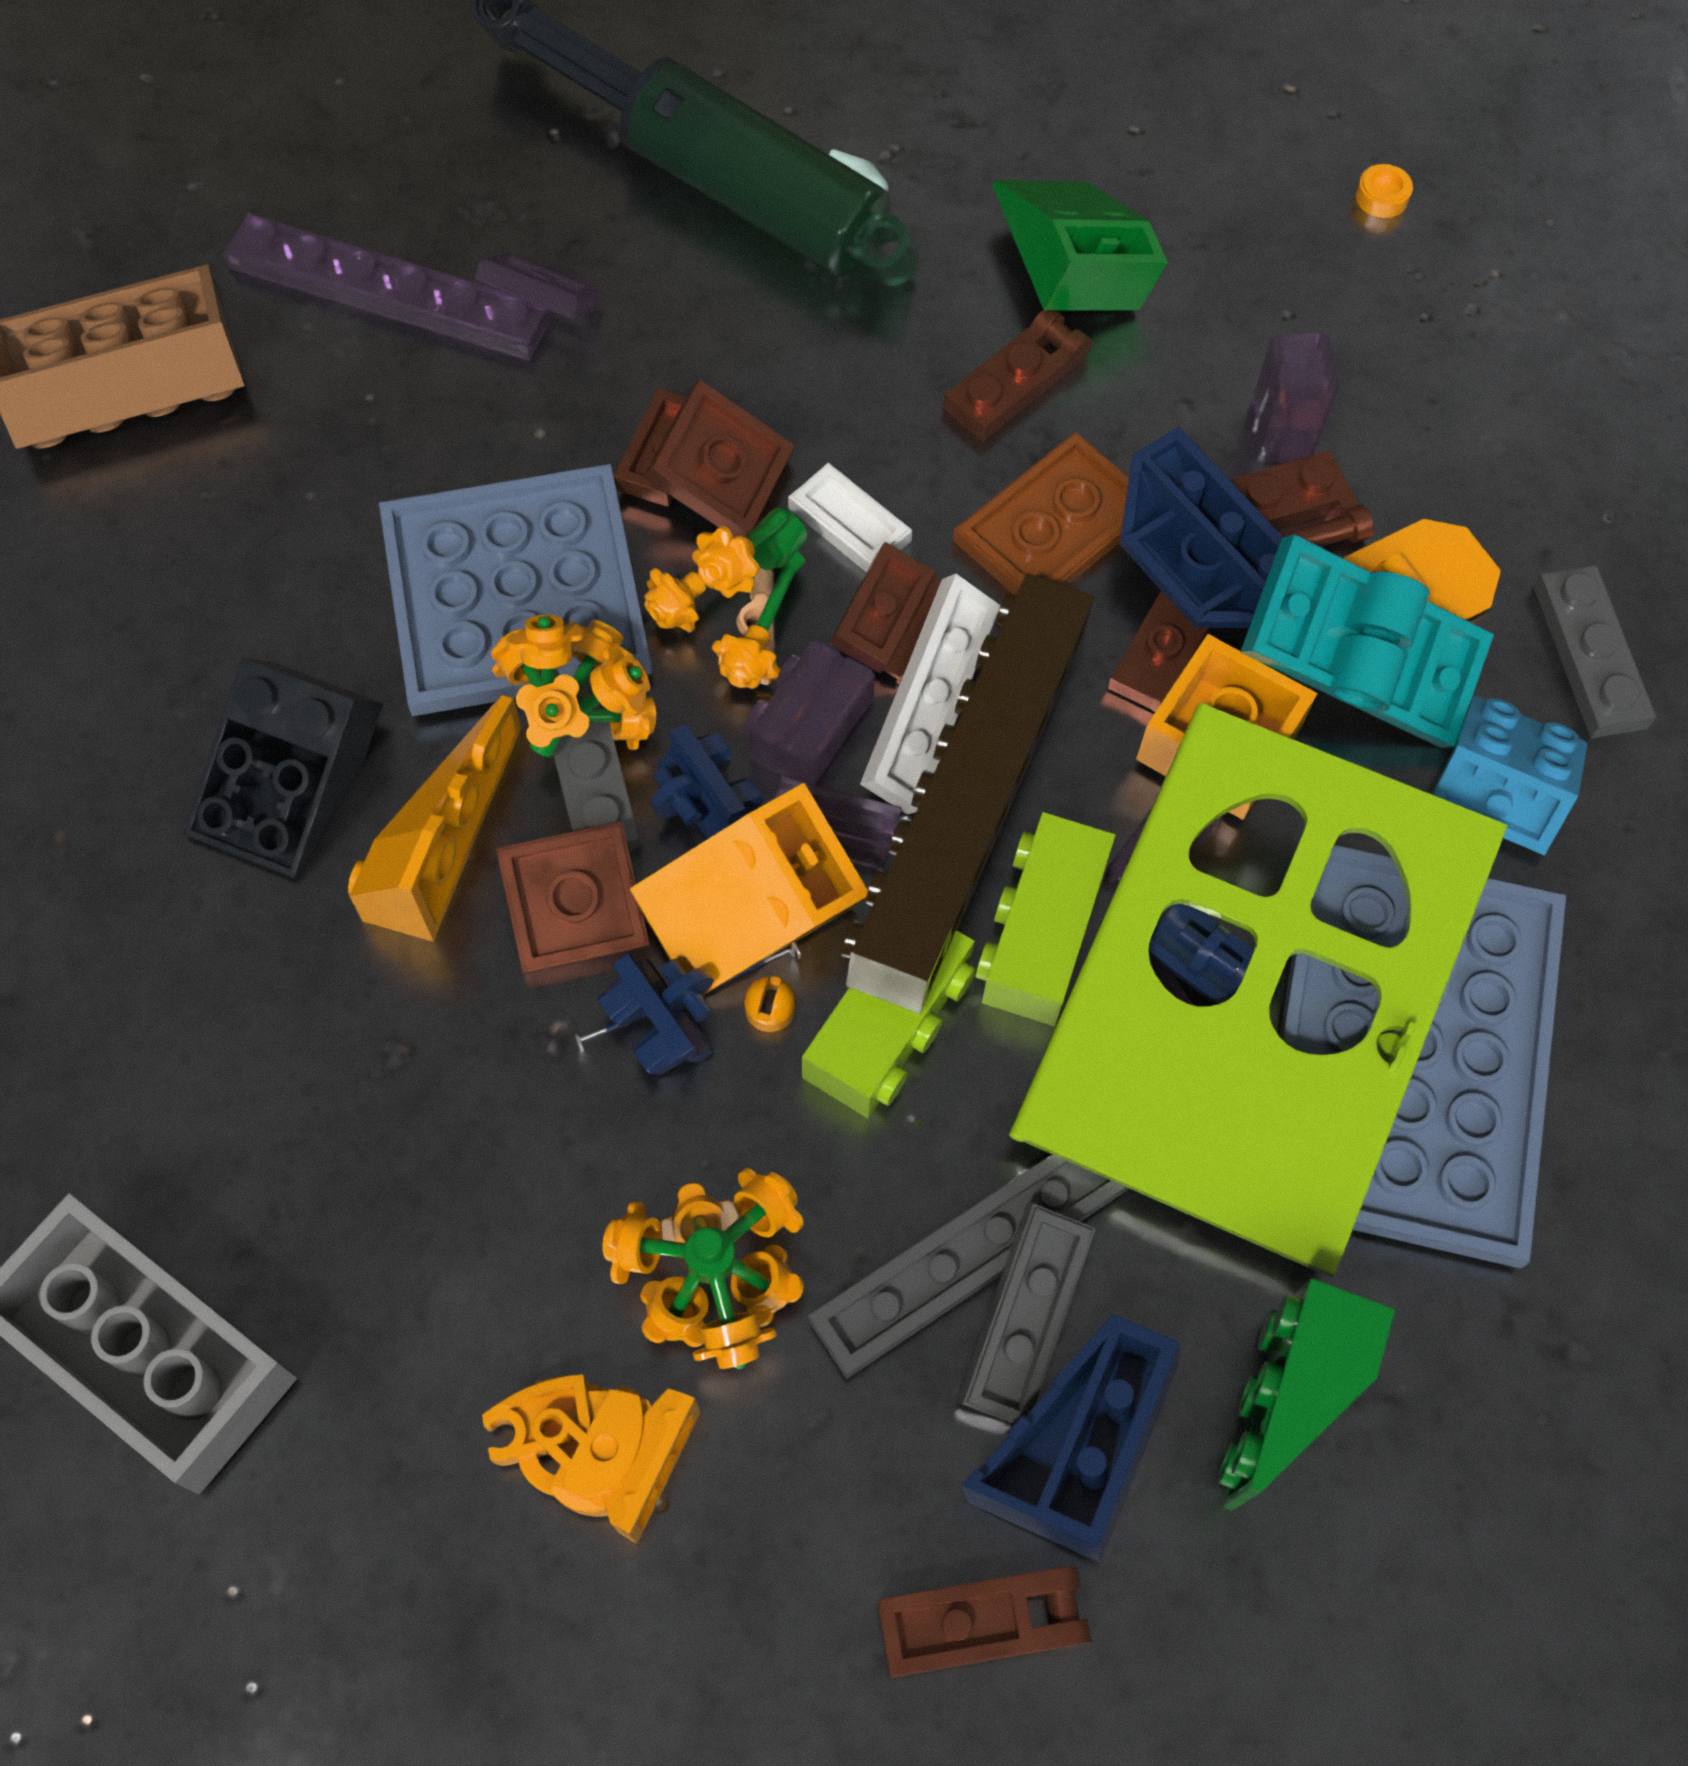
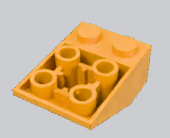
(751, 888)

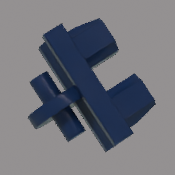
(696, 788)
(1200, 952)
(643, 990)

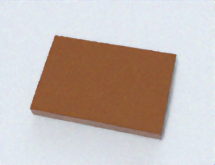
(1050, 518)

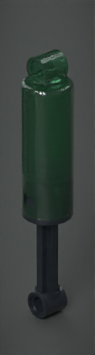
(723, 149)

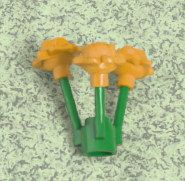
(729, 567)

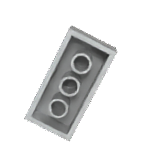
(135, 1345)

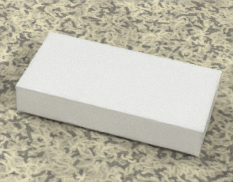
(847, 516)

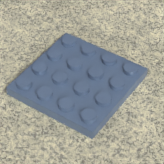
(488, 560)

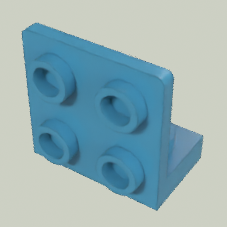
(1514, 771)

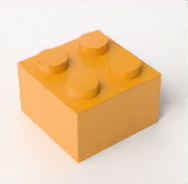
(1230, 684)

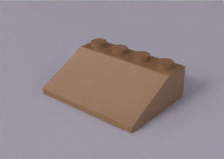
(115, 358)

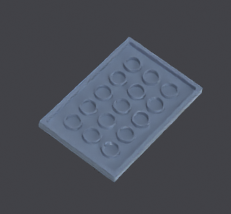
(1473, 1114)

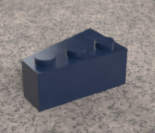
(1082, 1443)

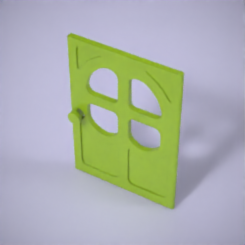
(1209, 1097)

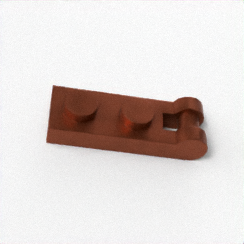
(1016, 375)
(980, 1621)

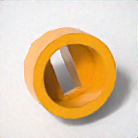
(783, 1006)

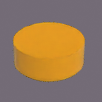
(1384, 191)

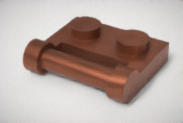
(1305, 492)

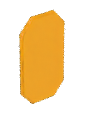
(1441, 558)

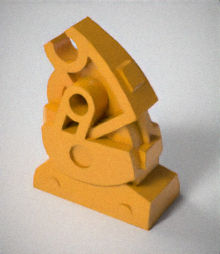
(607, 1441)

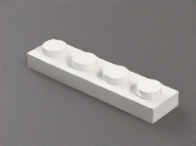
(929, 690)

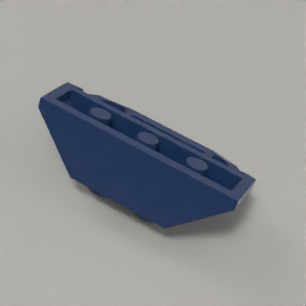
(1196, 534)

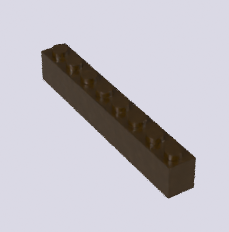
(967, 796)

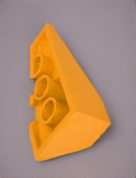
(425, 846)

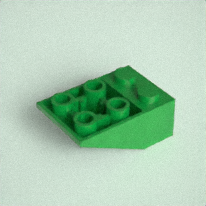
(1081, 245)
(1318, 1361)

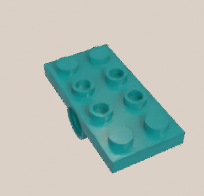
(1367, 640)

